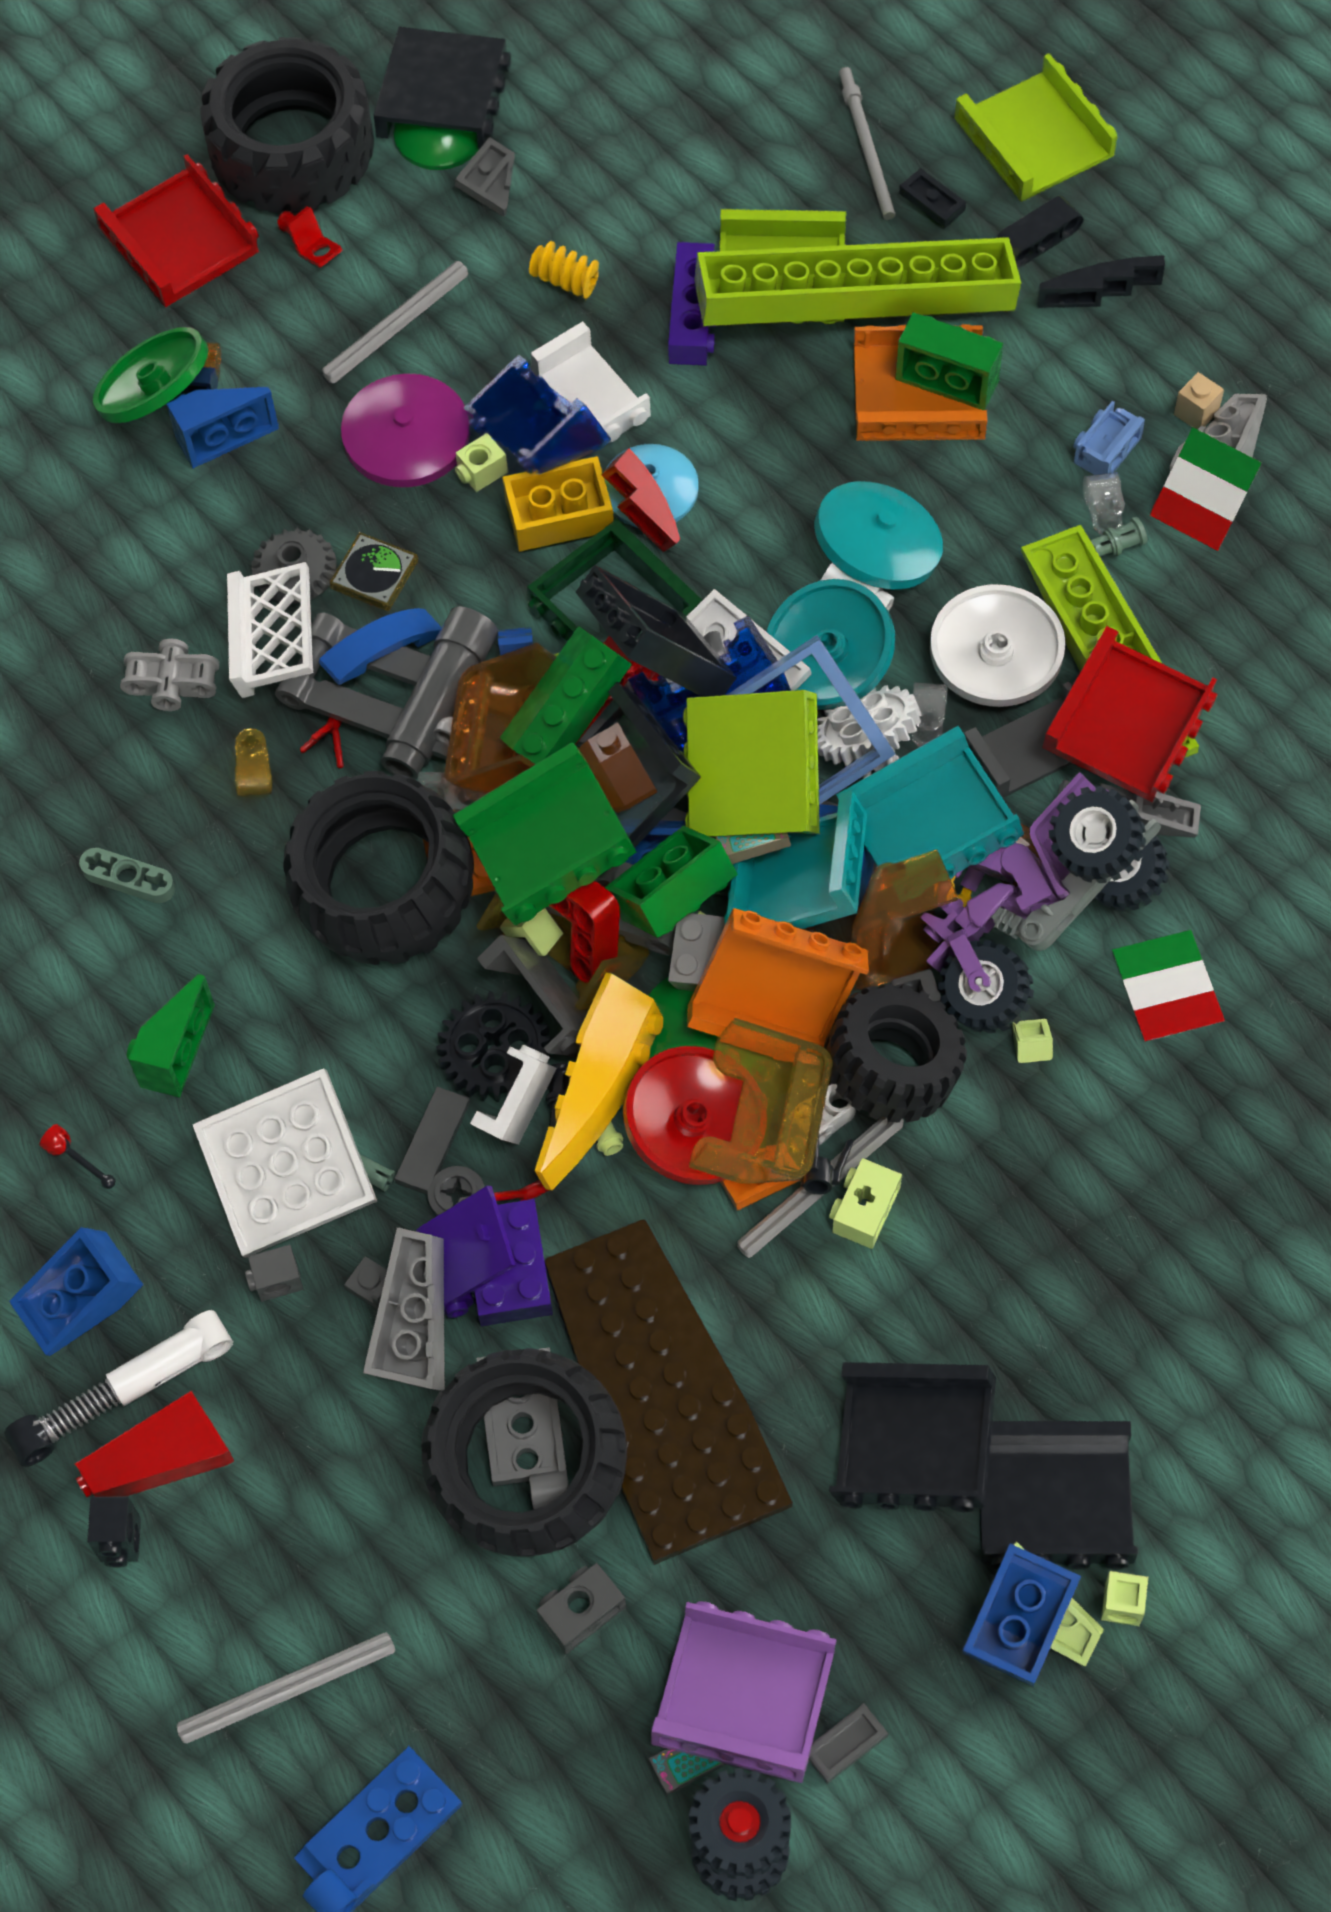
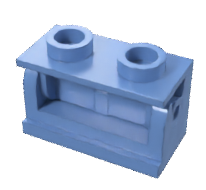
(1108, 440)

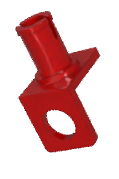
(308, 236)

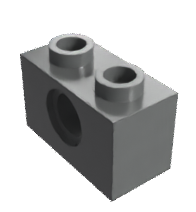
(573, 1628)

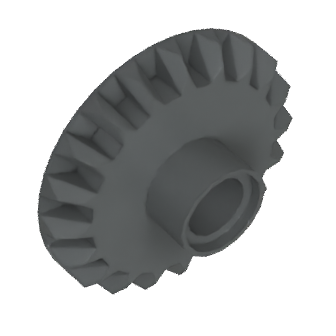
(301, 547)

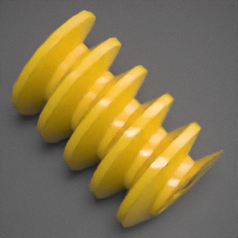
(564, 270)

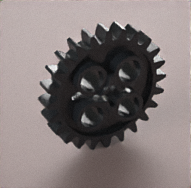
(471, 1029)

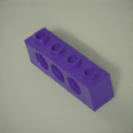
(685, 344)

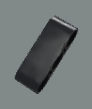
(1042, 229)

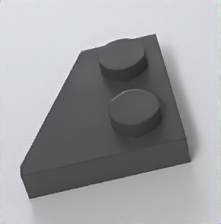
(489, 176)

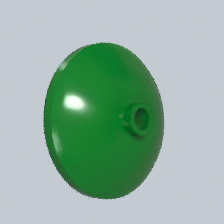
(433, 146)

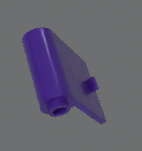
(473, 1248)

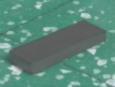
(432, 1140)

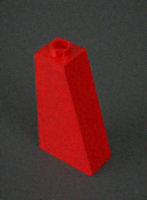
(155, 1452)

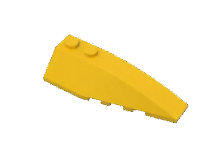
(612, 1049)

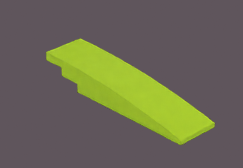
(1085, 597)

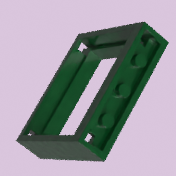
(632, 550)

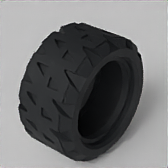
(279, 76)

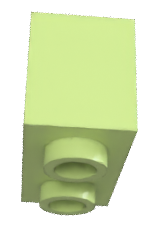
(865, 1222)

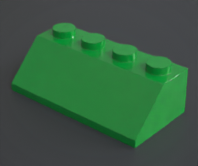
(565, 698)

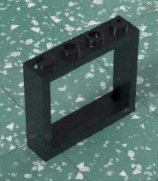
(668, 640)

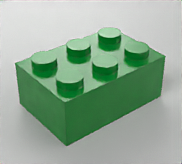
(949, 361)
(672, 881)

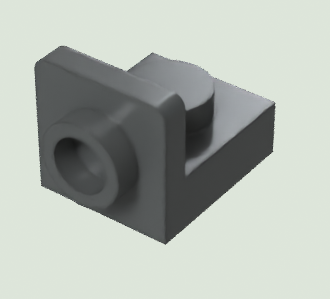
(367, 1282)

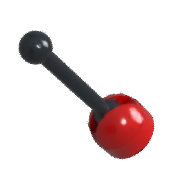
(58, 1141)

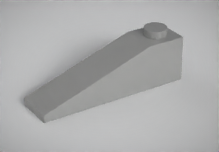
(1236, 423)

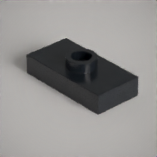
(932, 197)

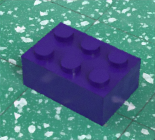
(524, 1288)

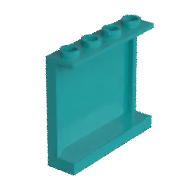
(935, 802)
(810, 879)

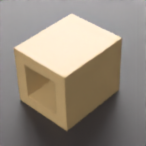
(1198, 401)

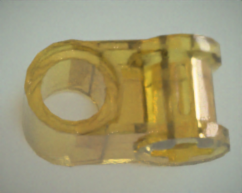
(252, 767)

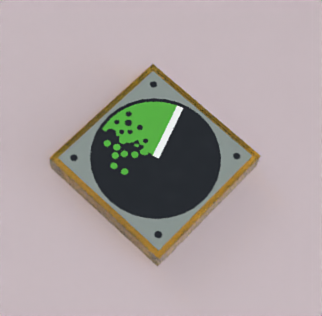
(374, 571)

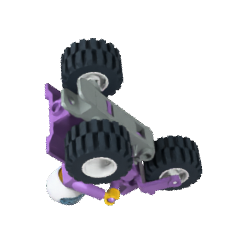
(1088, 850)

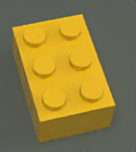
(558, 504)

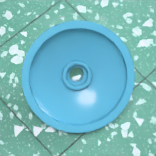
(671, 472)

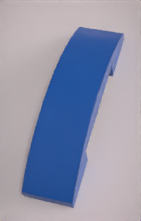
(514, 639)
(376, 640)

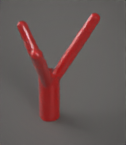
(332, 726)
(525, 1193)

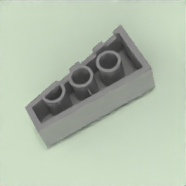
(410, 1314)

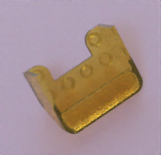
(776, 1108)

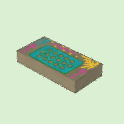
(750, 846)

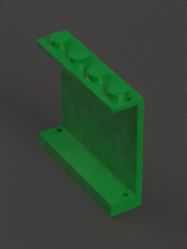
(545, 833)

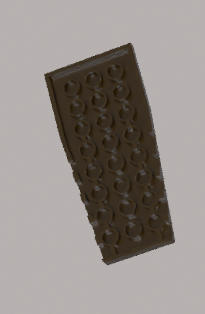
(690, 1435)

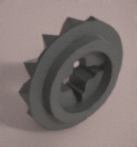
(447, 1181)

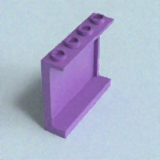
(744, 1691)

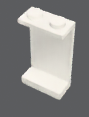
(579, 372)

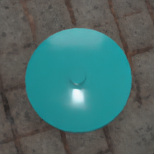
(878, 535)
(850, 626)

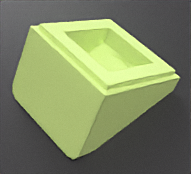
(1032, 1040)

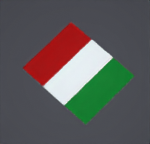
(1205, 488)
(1168, 985)

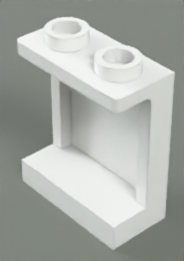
(522, 1098)

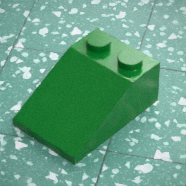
(171, 1039)

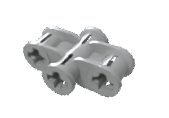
(169, 674)

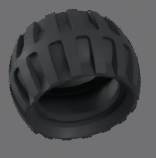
(348, 814)
(466, 1403)

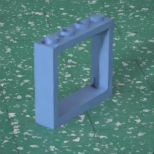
(882, 749)

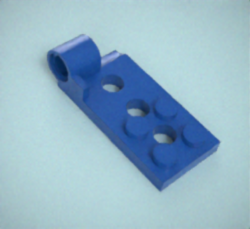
(345, 1889)

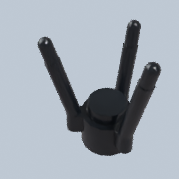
(822, 1174)

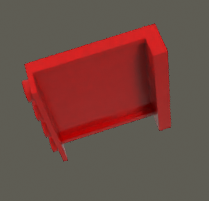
(179, 233)
(1129, 718)

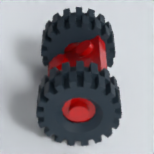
(740, 1834)

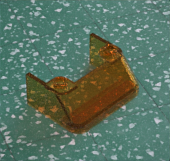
(484, 707)
(894, 893)

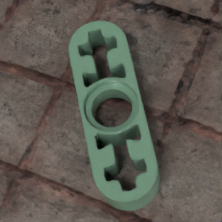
(118, 863)

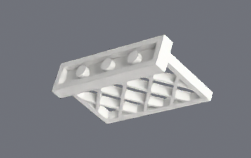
(243, 634)

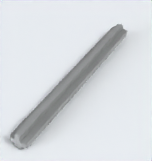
(395, 322)
(802, 1199)
(285, 1688)

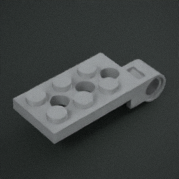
(545, 1440)

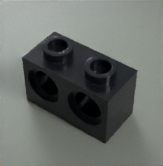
(114, 1530)

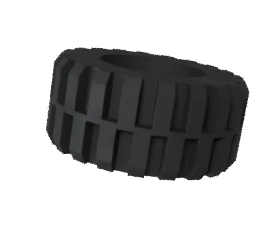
(911, 1022)

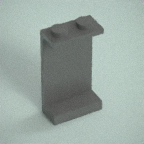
(1015, 753)
(517, 957)

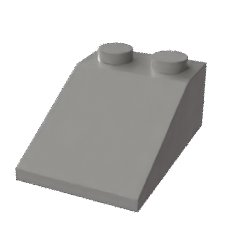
(692, 948)

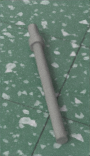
(853, 97)

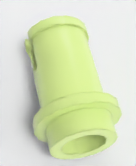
(610, 1141)

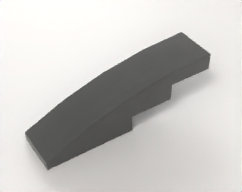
(1173, 814)

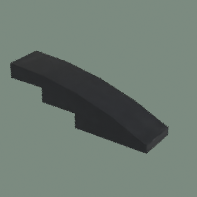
(1088, 284)

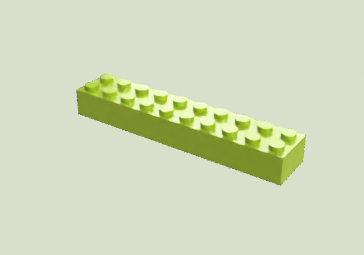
(856, 281)

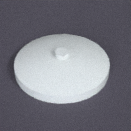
(997, 645)

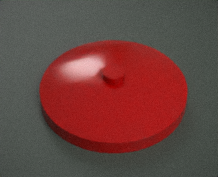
(674, 1105)

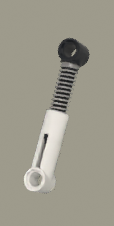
(200, 1340)

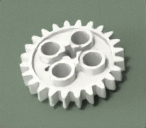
(843, 738)

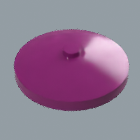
(405, 430)

